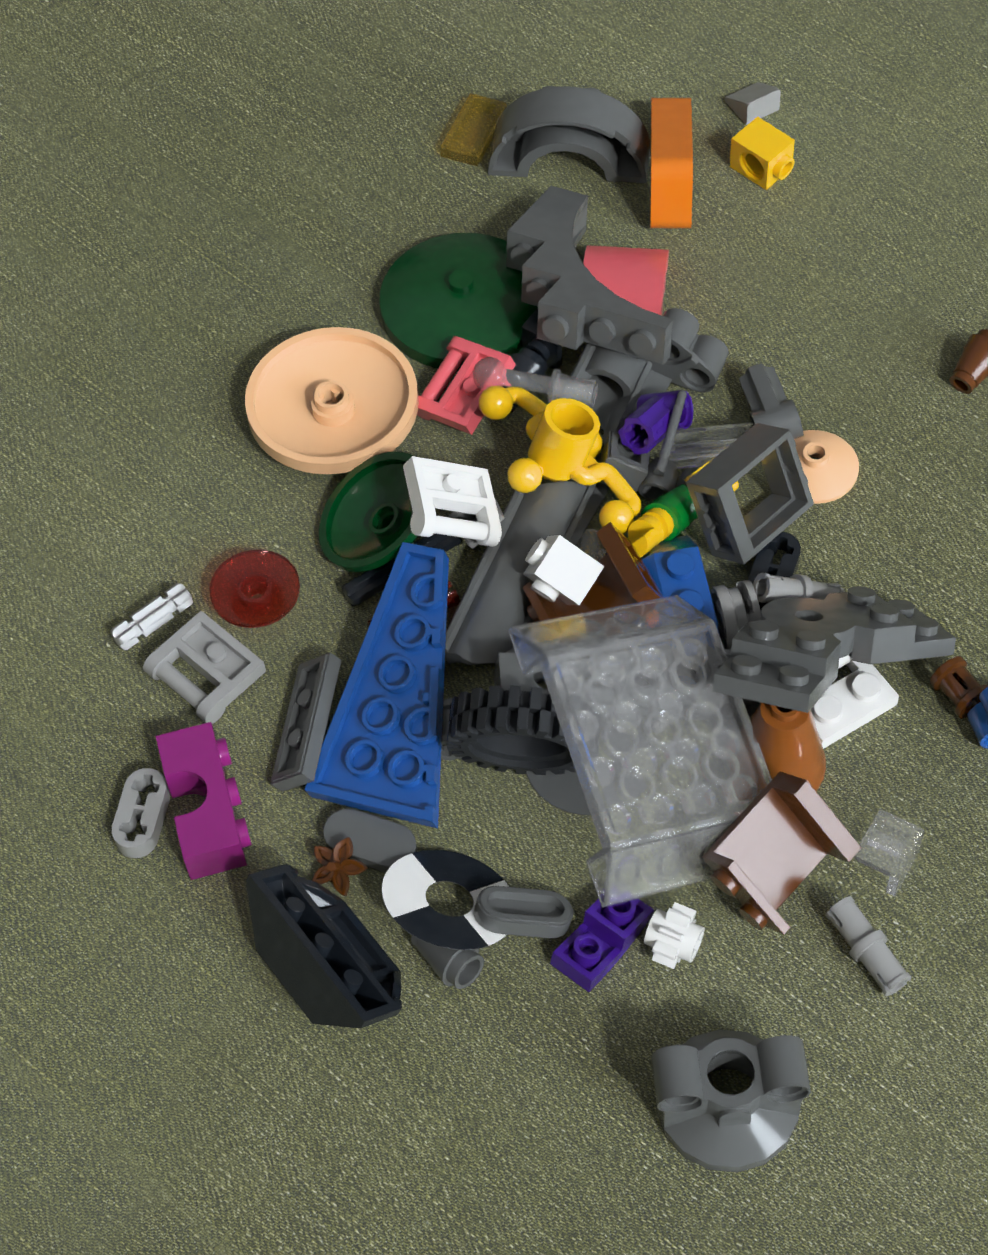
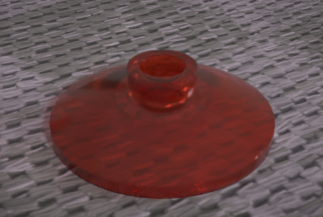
(253, 574)

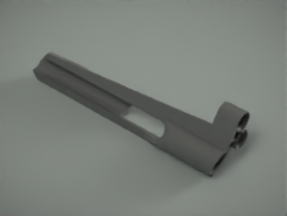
(565, 508)

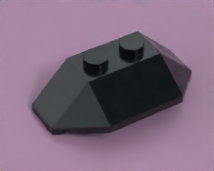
(321, 951)

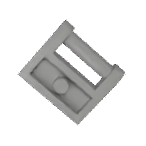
(214, 656)

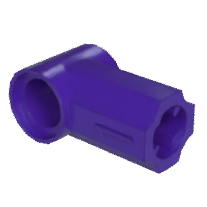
(650, 420)

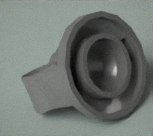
(723, 1128)

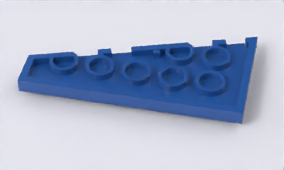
(389, 720)

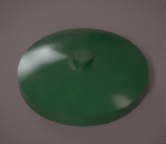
(453, 289)

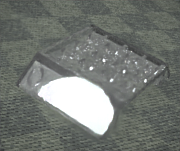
(648, 738)

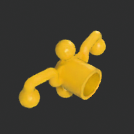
(562, 449)

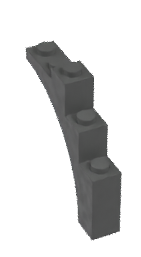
(568, 297)

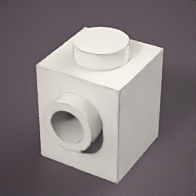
(561, 570)

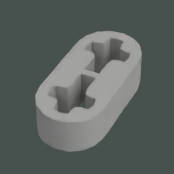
(150, 815)

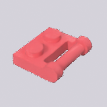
(461, 400)

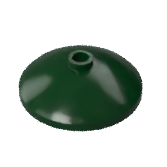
(368, 515)

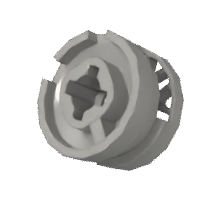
(734, 609)

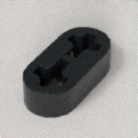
(789, 562)

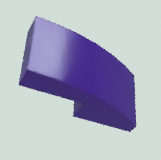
(600, 941)

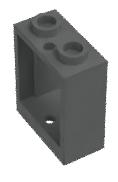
(711, 491)

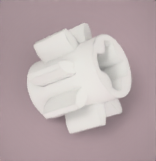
(674, 935)

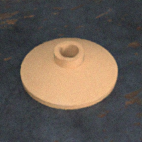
(834, 471)

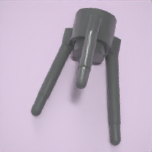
(662, 471)

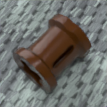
(958, 685)

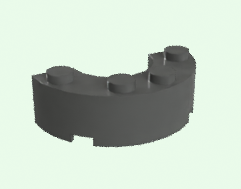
(574, 122)

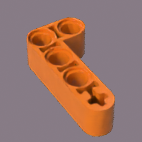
(671, 163)

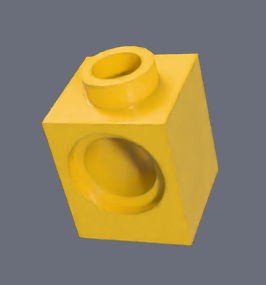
(762, 153)

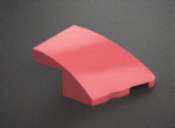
(631, 273)

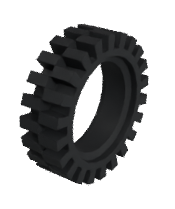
(508, 731)

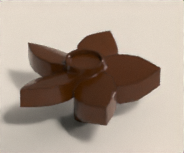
(337, 865)

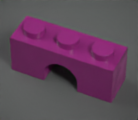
(211, 834)

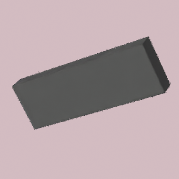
(306, 722)

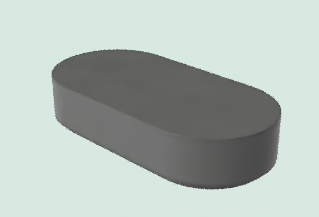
(374, 839)
(523, 912)

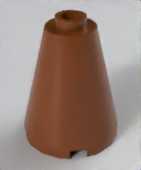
(789, 743)

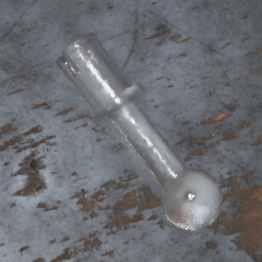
(492, 372)

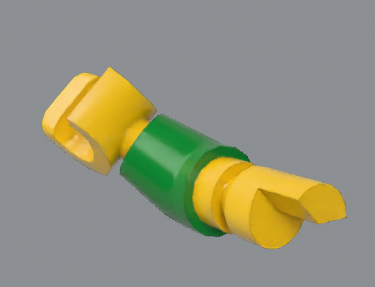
(664, 518)

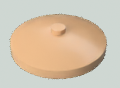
(331, 400)

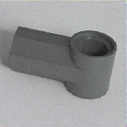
(768, 401)

